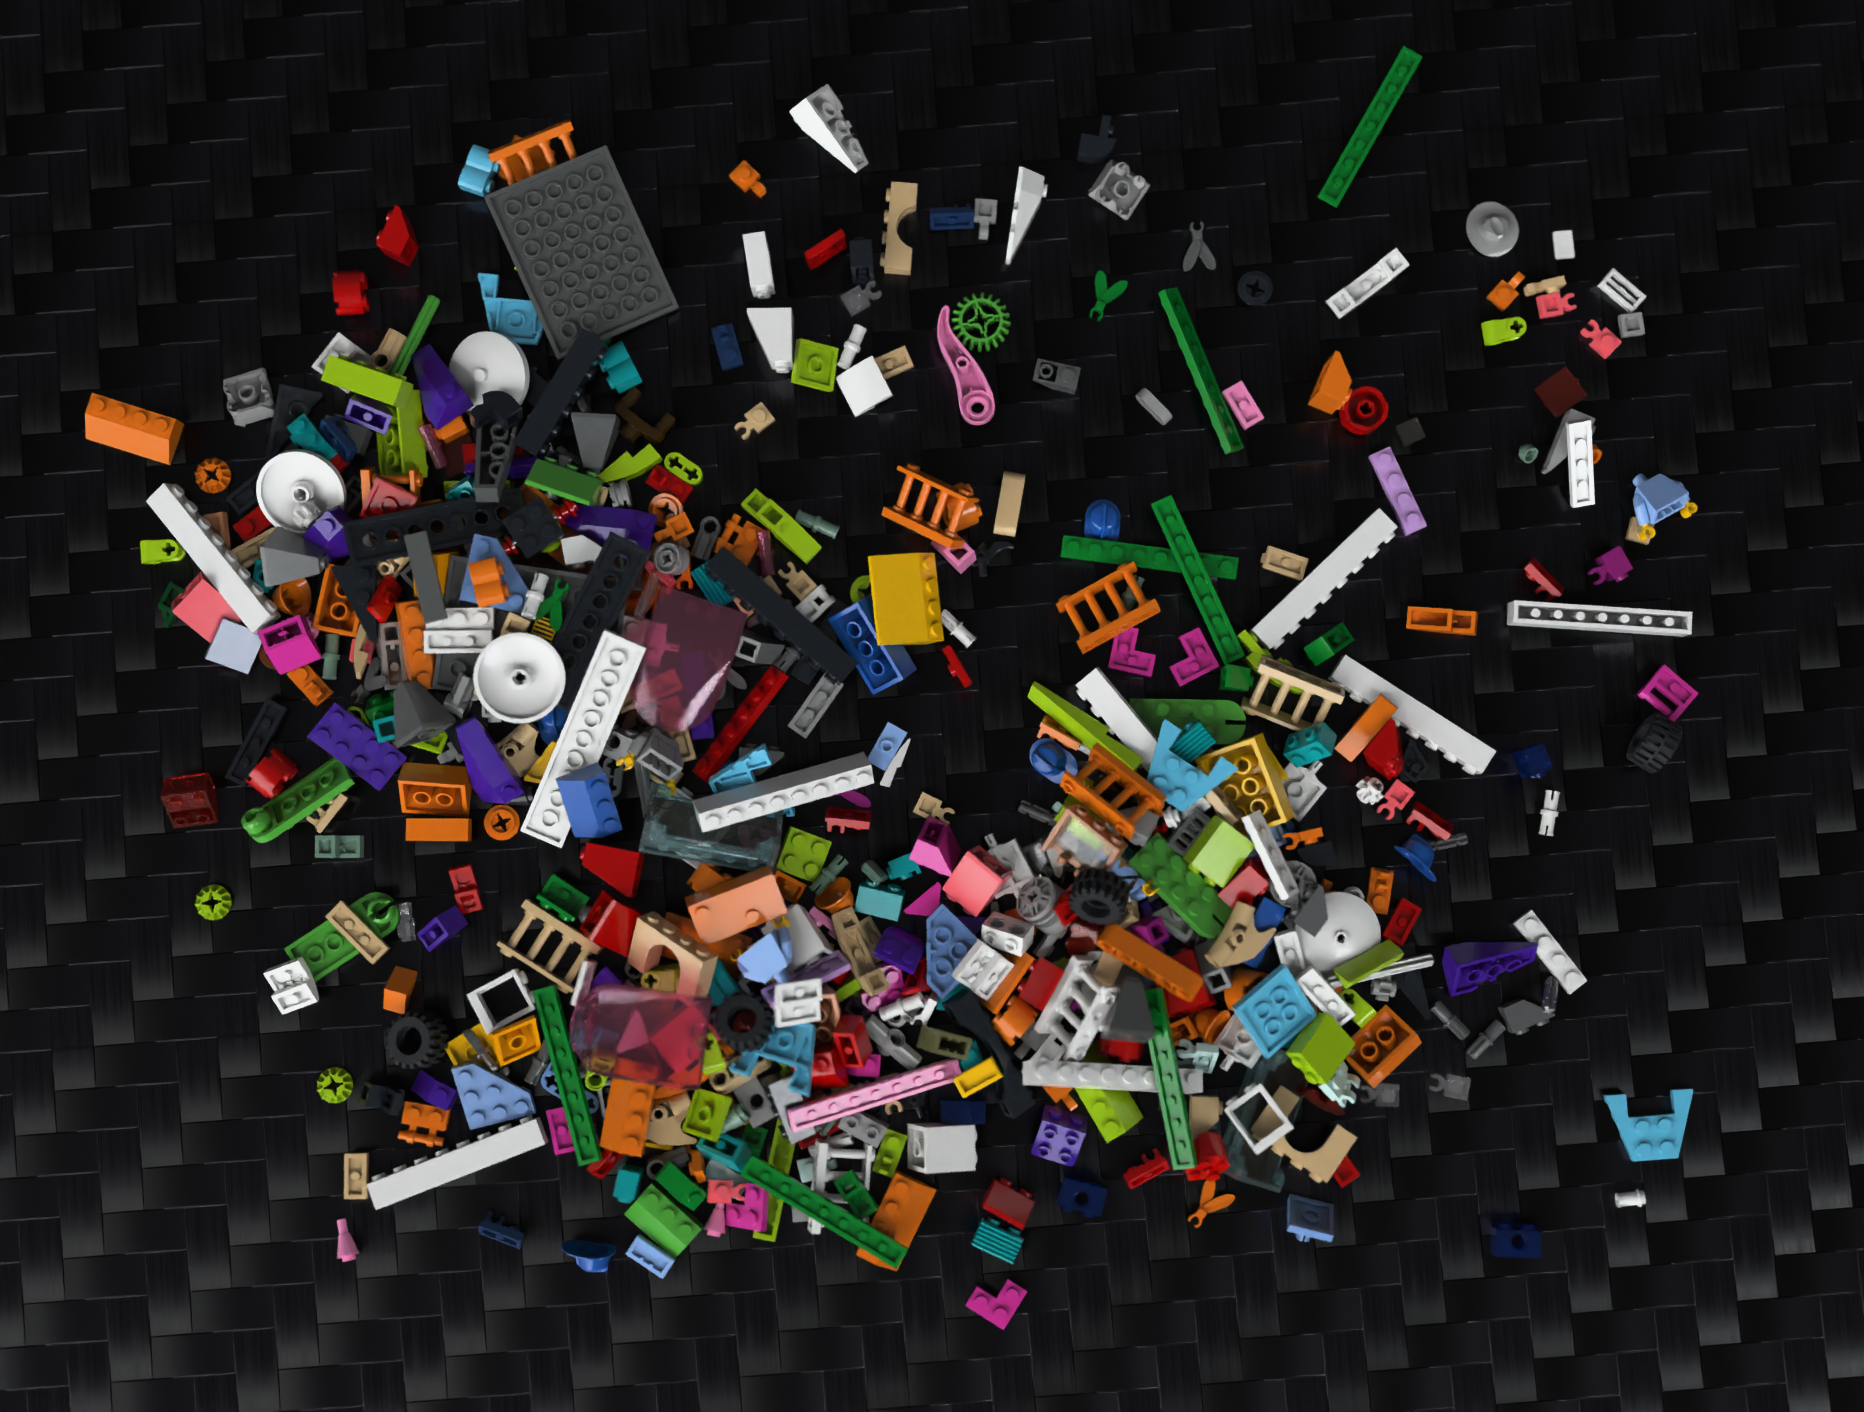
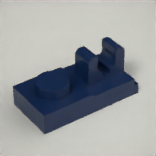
(951, 218)
(727, 346)
(337, 438)
(511, 1236)

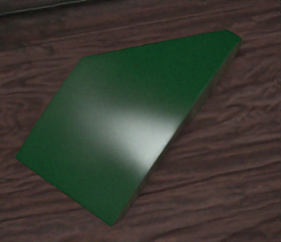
(169, 595)

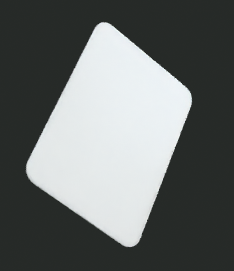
(1563, 244)

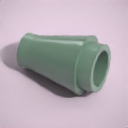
(736, 1116)

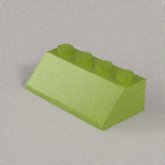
(403, 444)
(1110, 1109)

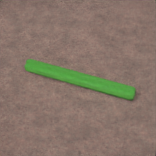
(415, 335)

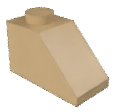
(1203, 1113)

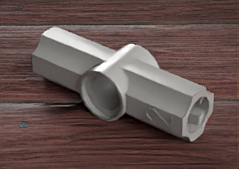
(891, 1042)

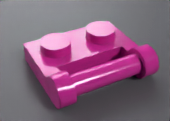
(1672, 688)

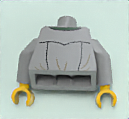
(657, 753)

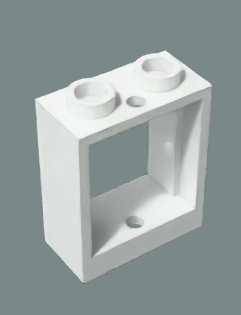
(759, 264)
(482, 1009)
(1250, 1091)

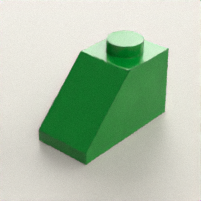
(1328, 644)
(1236, 678)
(681, 1185)

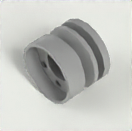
(1304, 877)
(1036, 905)

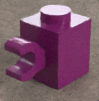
(1611, 566)
(1150, 930)

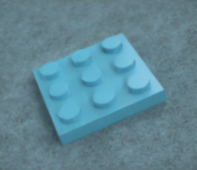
(1274, 1011)

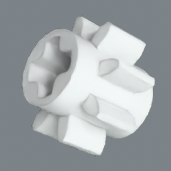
(306, 515)
(1369, 790)

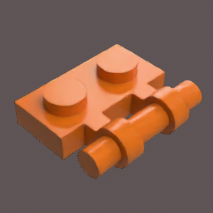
(746, 542)
(426, 1116)

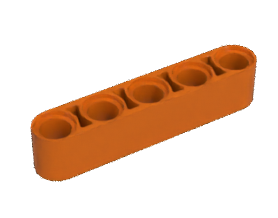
(1150, 962)

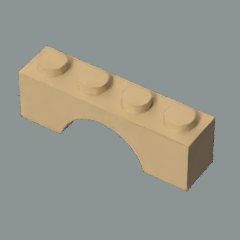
(902, 201)

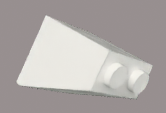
(776, 335)
(807, 939)
(941, 1147)

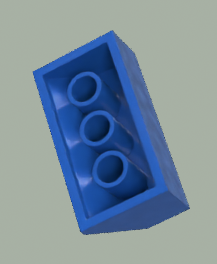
(877, 664)

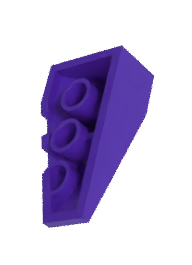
(439, 390)
(598, 522)
(329, 534)
(486, 765)
(1475, 962)

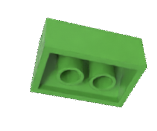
(565, 481)
(664, 1219)

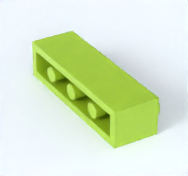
(367, 382)

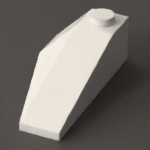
(822, 120)
(1027, 200)

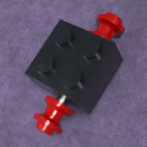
(535, 527)

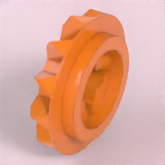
(223, 474)
(662, 500)
(492, 818)

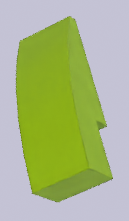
(631, 467)

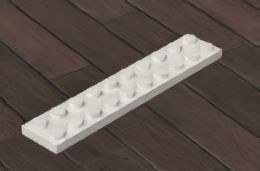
(584, 731)

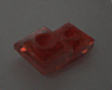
(1320, 1100)

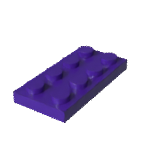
(357, 746)

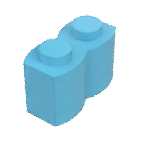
(478, 172)

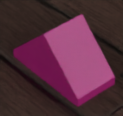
(926, 903)

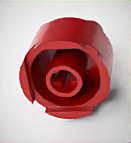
(349, 292)
(1374, 404)
(271, 773)
(1123, 1050)
(1210, 1157)

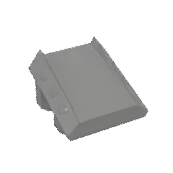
(1118, 189)
(249, 397)

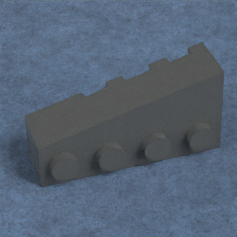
(493, 459)

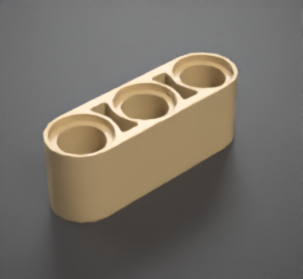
(1009, 503)
(735, 1080)

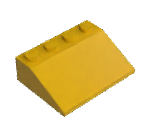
(906, 599)
(1254, 784)

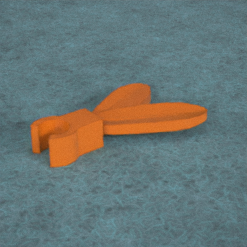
(1208, 1204)

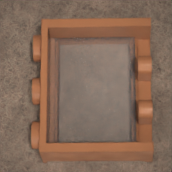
(1084, 841)

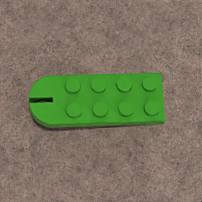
(1181, 711)
(297, 801)
(1181, 888)
(328, 949)

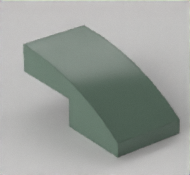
(339, 846)
(874, 872)

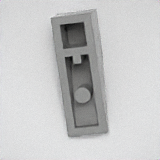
(1559, 447)
(391, 654)

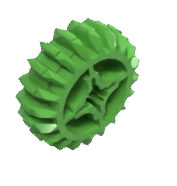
(972, 324)

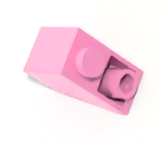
(958, 558)

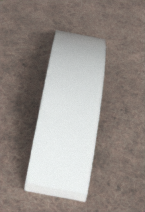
(1368, 283)

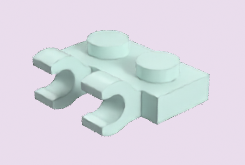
(1201, 1056)
(1339, 1086)

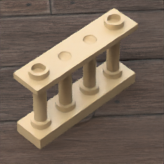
(1291, 677)
(550, 924)

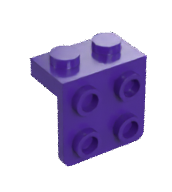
(1060, 1135)

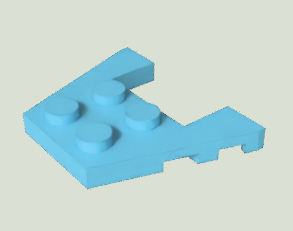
(509, 316)
(741, 773)
(1179, 779)
(787, 1045)
(1652, 1135)

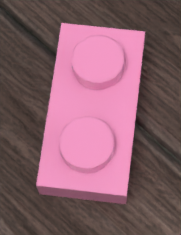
(1242, 405)
(821, 918)

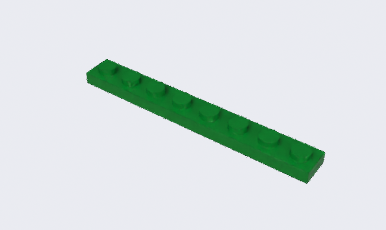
(1370, 127)
(1201, 370)
(1143, 556)
(1197, 579)
(567, 1075)
(1169, 1083)
(824, 1211)

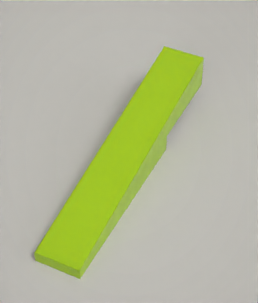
(1081, 725)
(781, 1158)

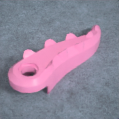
(968, 376)

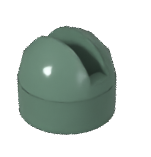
(1527, 453)

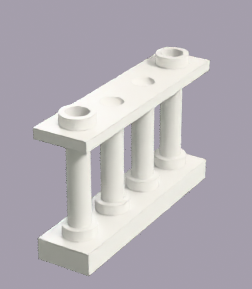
(1059, 1003)
(822, 1174)

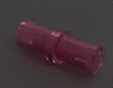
(433, 446)
(765, 552)

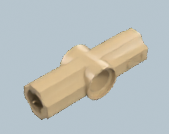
(388, 349)

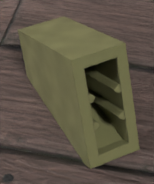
(944, 1043)

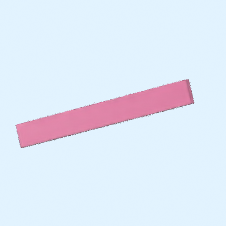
(873, 1094)

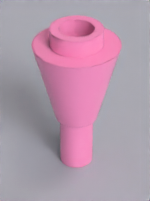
(716, 1221)
(346, 1246)

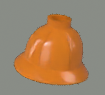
(293, 597)
(836, 896)
(1209, 1023)

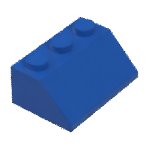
(589, 802)
(1266, 915)

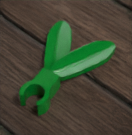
(1106, 296)
(553, 606)

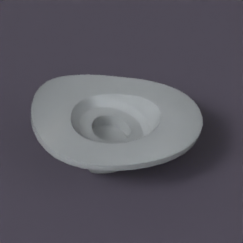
(1492, 229)

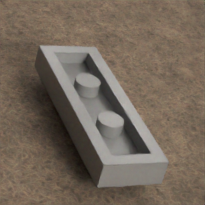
(814, 707)

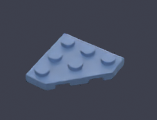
(487, 547)
(946, 947)
(490, 1096)

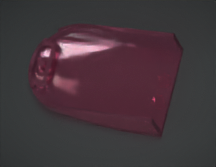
(684, 660)
(642, 1035)

